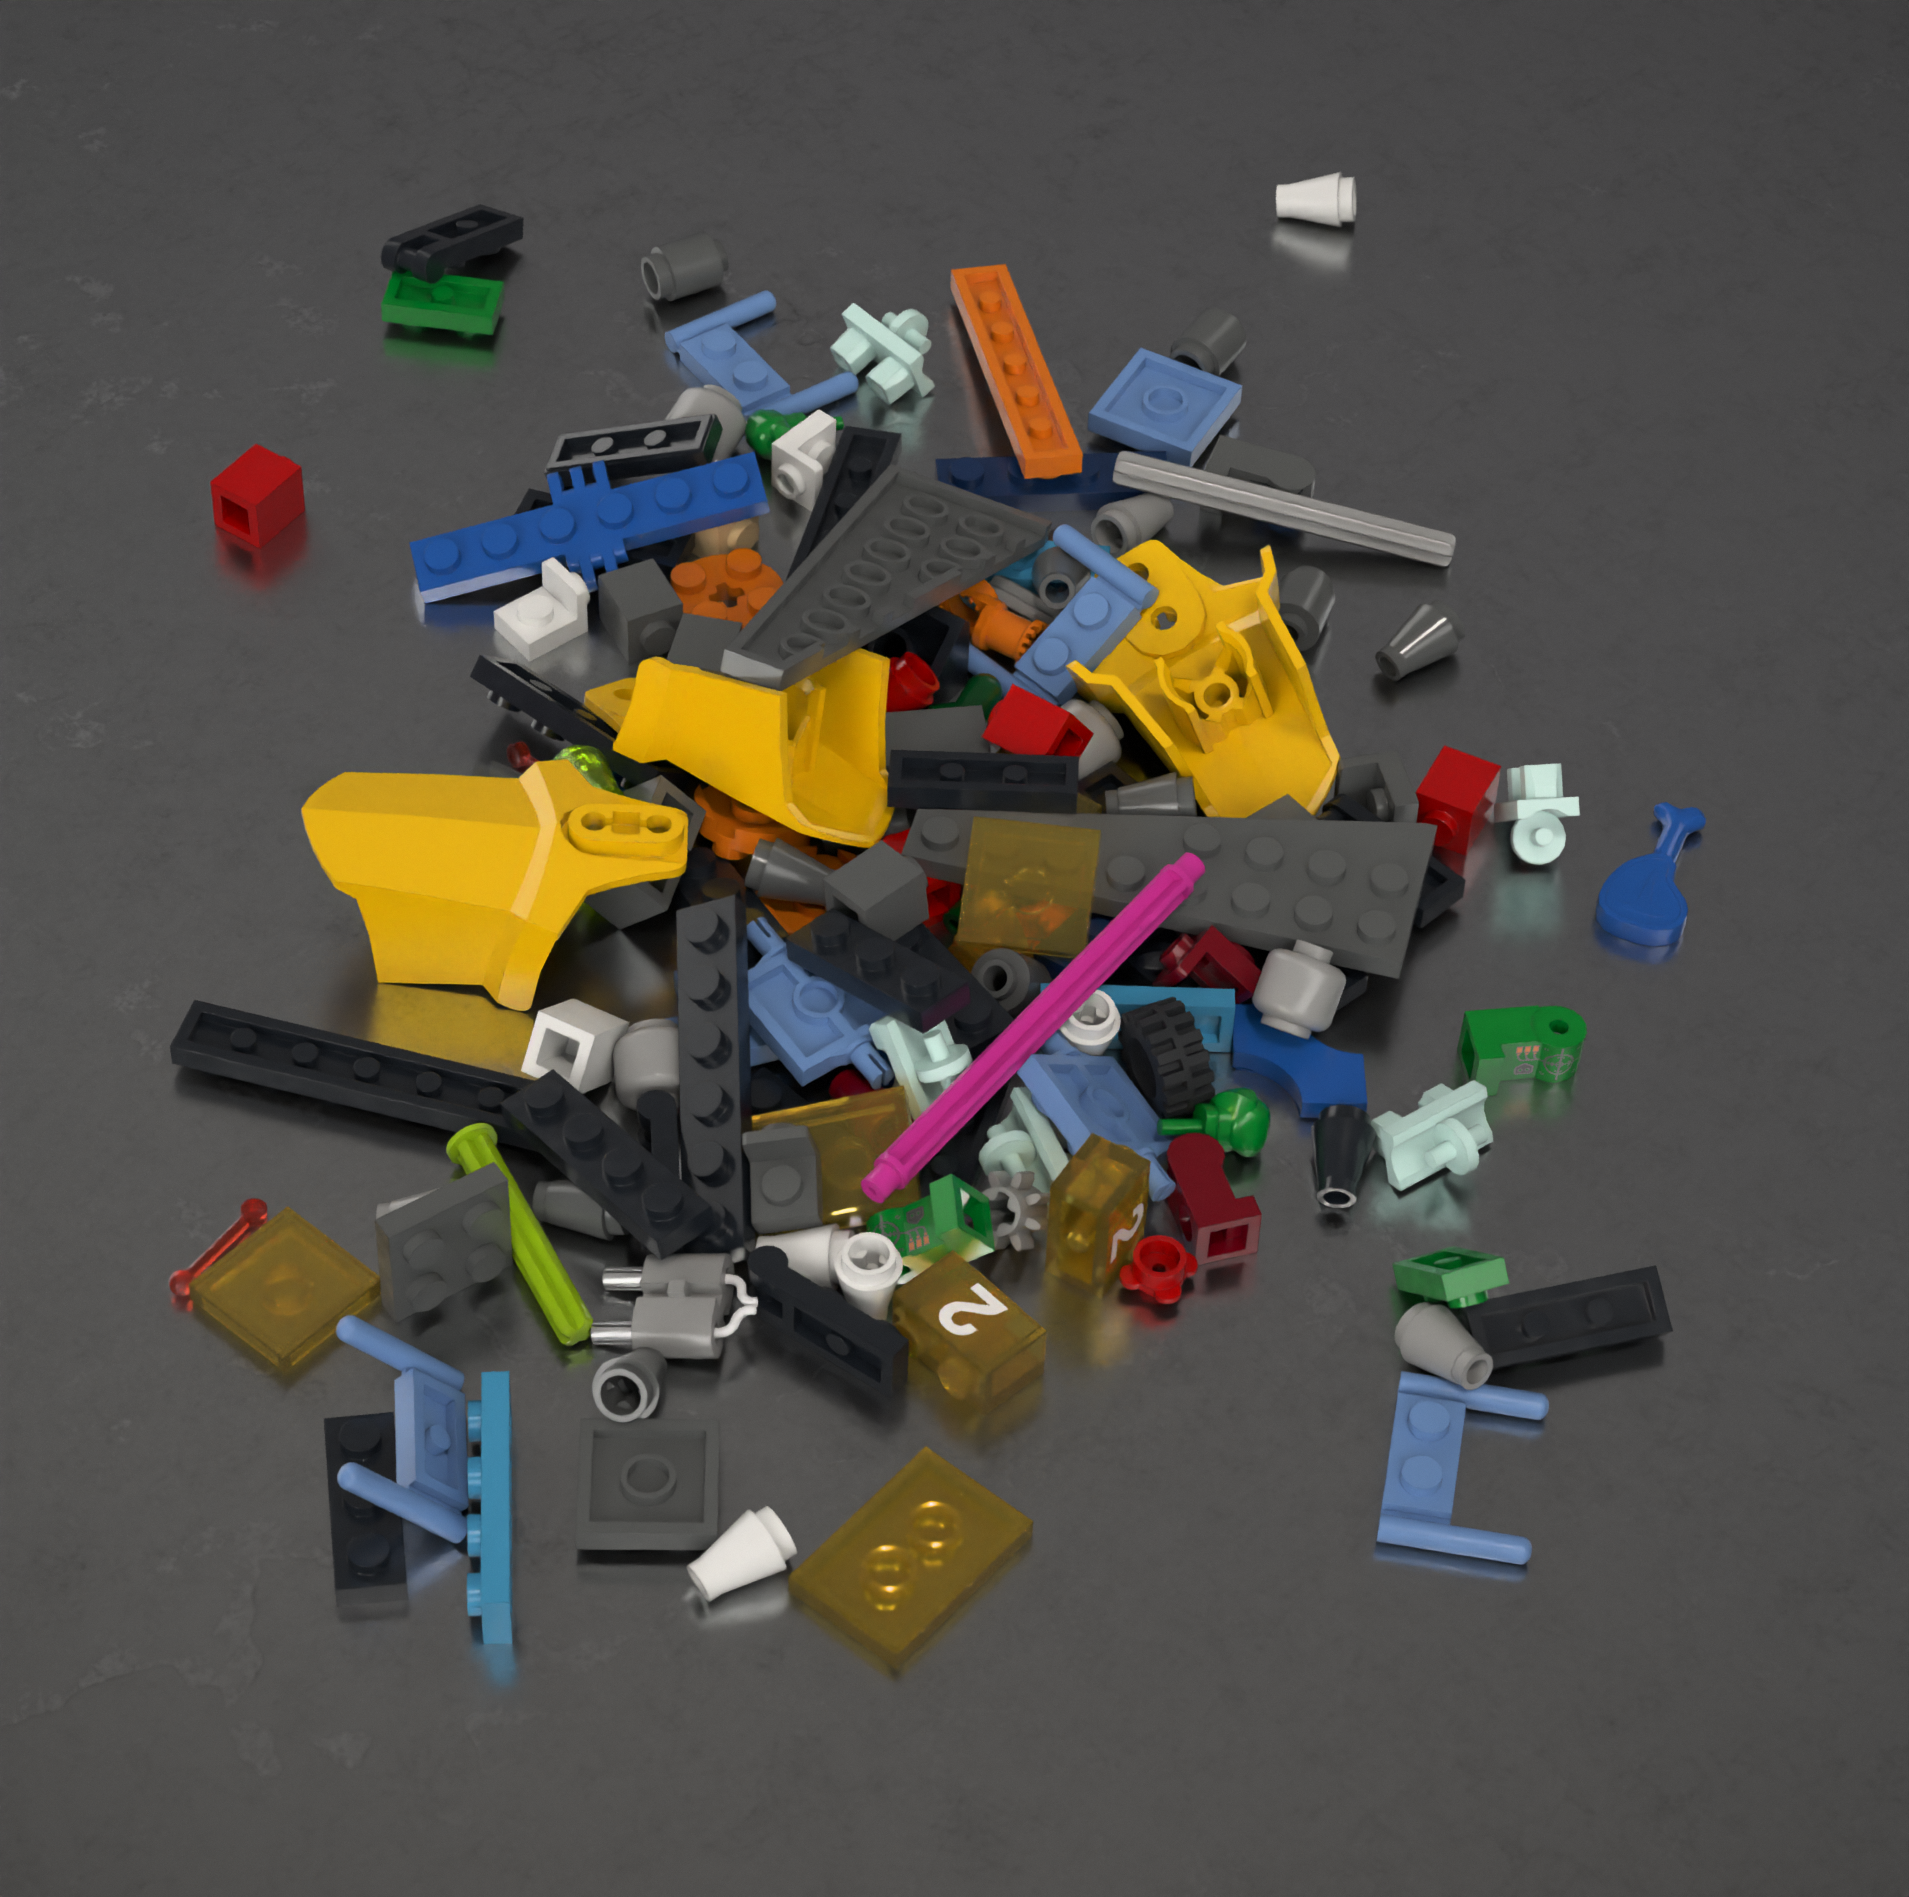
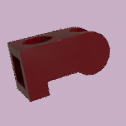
(1204, 1205)

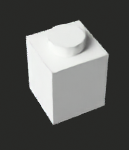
(575, 1043)

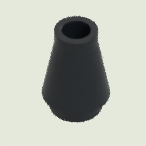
(1341, 1150)

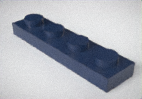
(1004, 482)

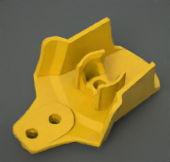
(1218, 689)
(792, 754)
(482, 871)

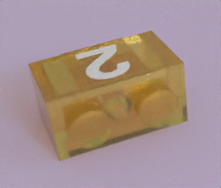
(1097, 1214)
(969, 1333)

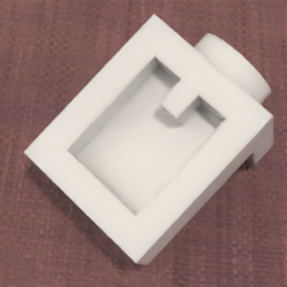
(803, 458)
(546, 615)

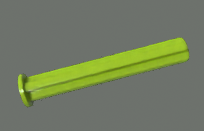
(531, 1249)

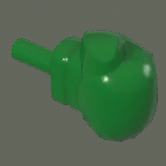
(767, 426)
(1231, 1117)

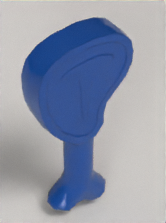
(1640, 895)

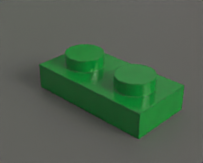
(449, 304)
(1452, 1276)

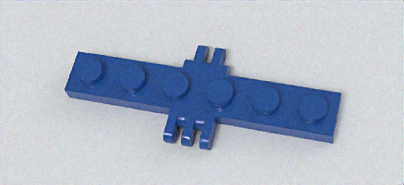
(589, 526)

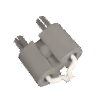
(679, 1305)

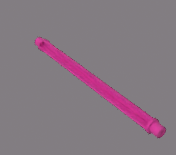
(1032, 1028)

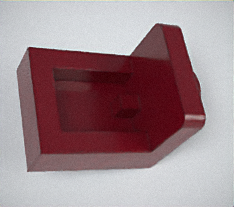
(1211, 963)

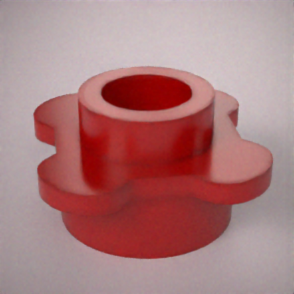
(1163, 1255)

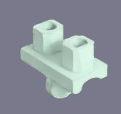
(893, 344)
(1536, 805)
(920, 1061)
(1436, 1136)
(1026, 1143)

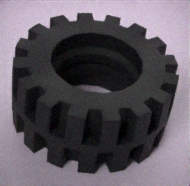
(1166, 1058)

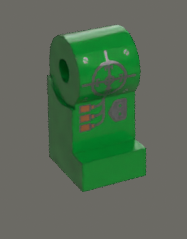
(1520, 1044)
(936, 1226)

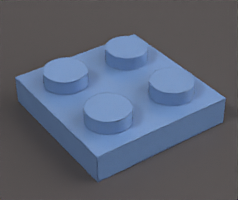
(1164, 407)

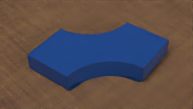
(1305, 1068)

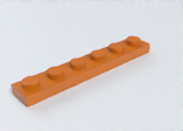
(1016, 372)

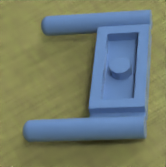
(725, 359)
(1083, 630)
(429, 1436)
(1425, 1466)

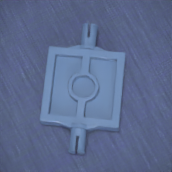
(808, 1019)
(1096, 1097)

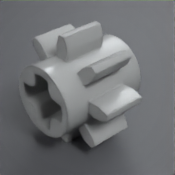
(1023, 1200)

